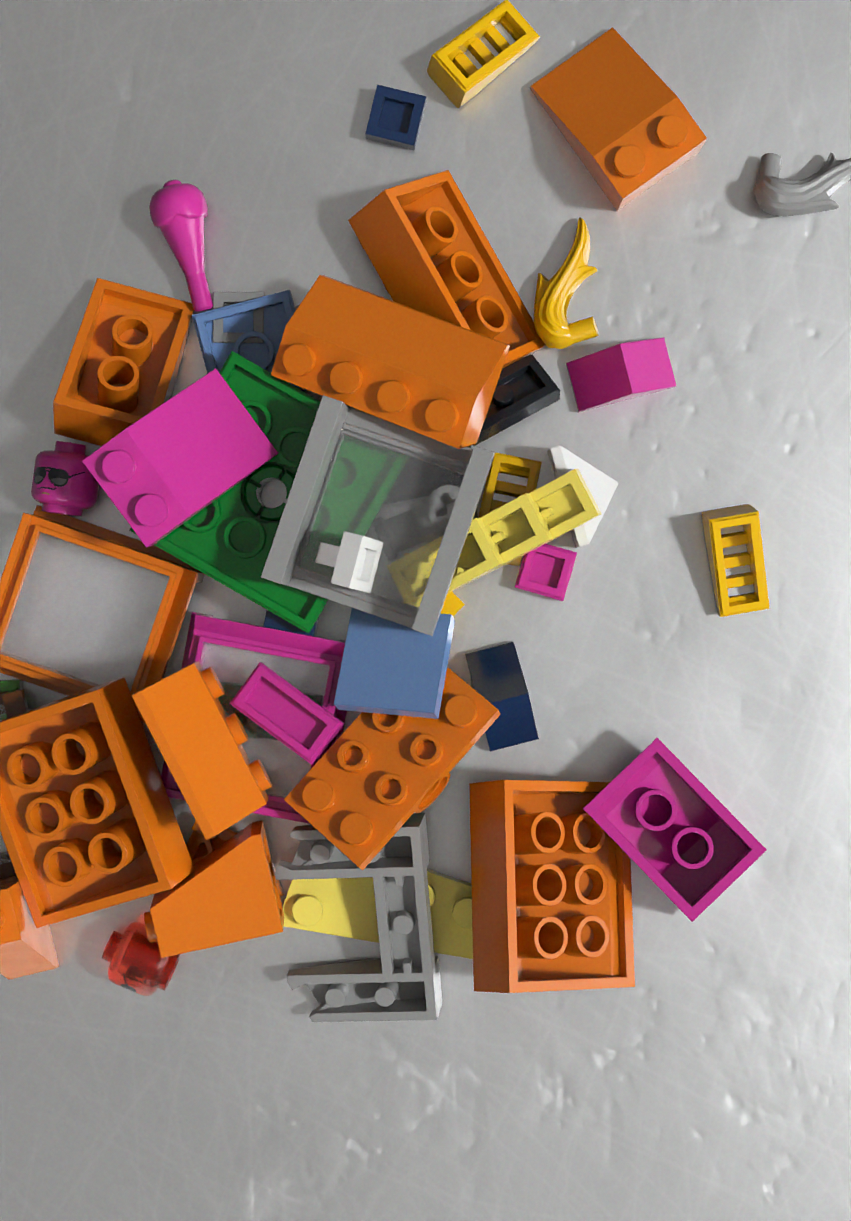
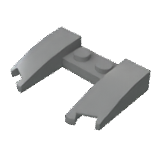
(407, 976)

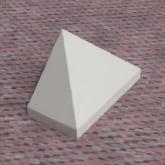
(600, 485)

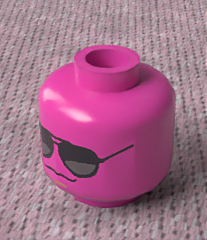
(63, 480)

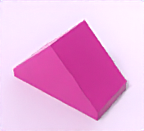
(620, 373)

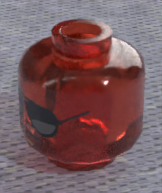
(137, 962)

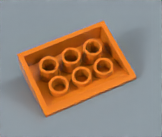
(86, 806)
(547, 890)

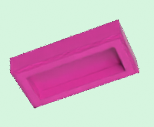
(287, 713)

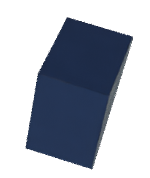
(500, 680)

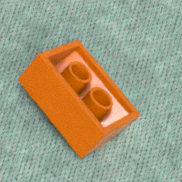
(203, 748)

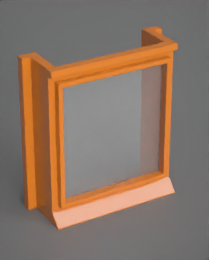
(89, 606)

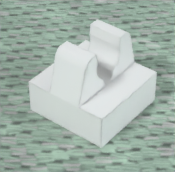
(353, 561)

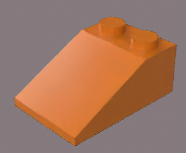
(619, 117)
(120, 361)

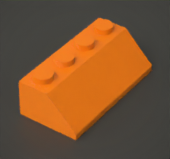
(442, 262)
(391, 361)

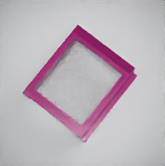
(301, 659)

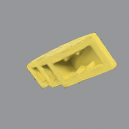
(524, 526)

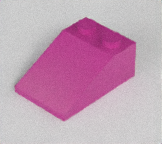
(180, 457)
(675, 829)

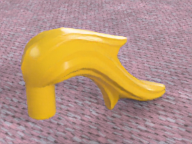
(555, 294)

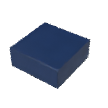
(395, 117)

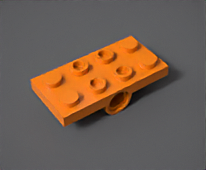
(389, 770)

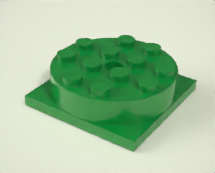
(237, 530)

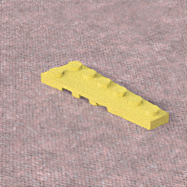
(349, 910)

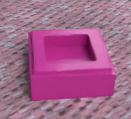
(546, 571)

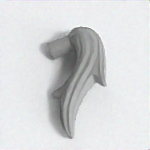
(802, 196)

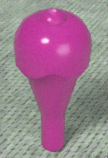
(180, 215)

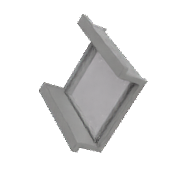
(384, 486)

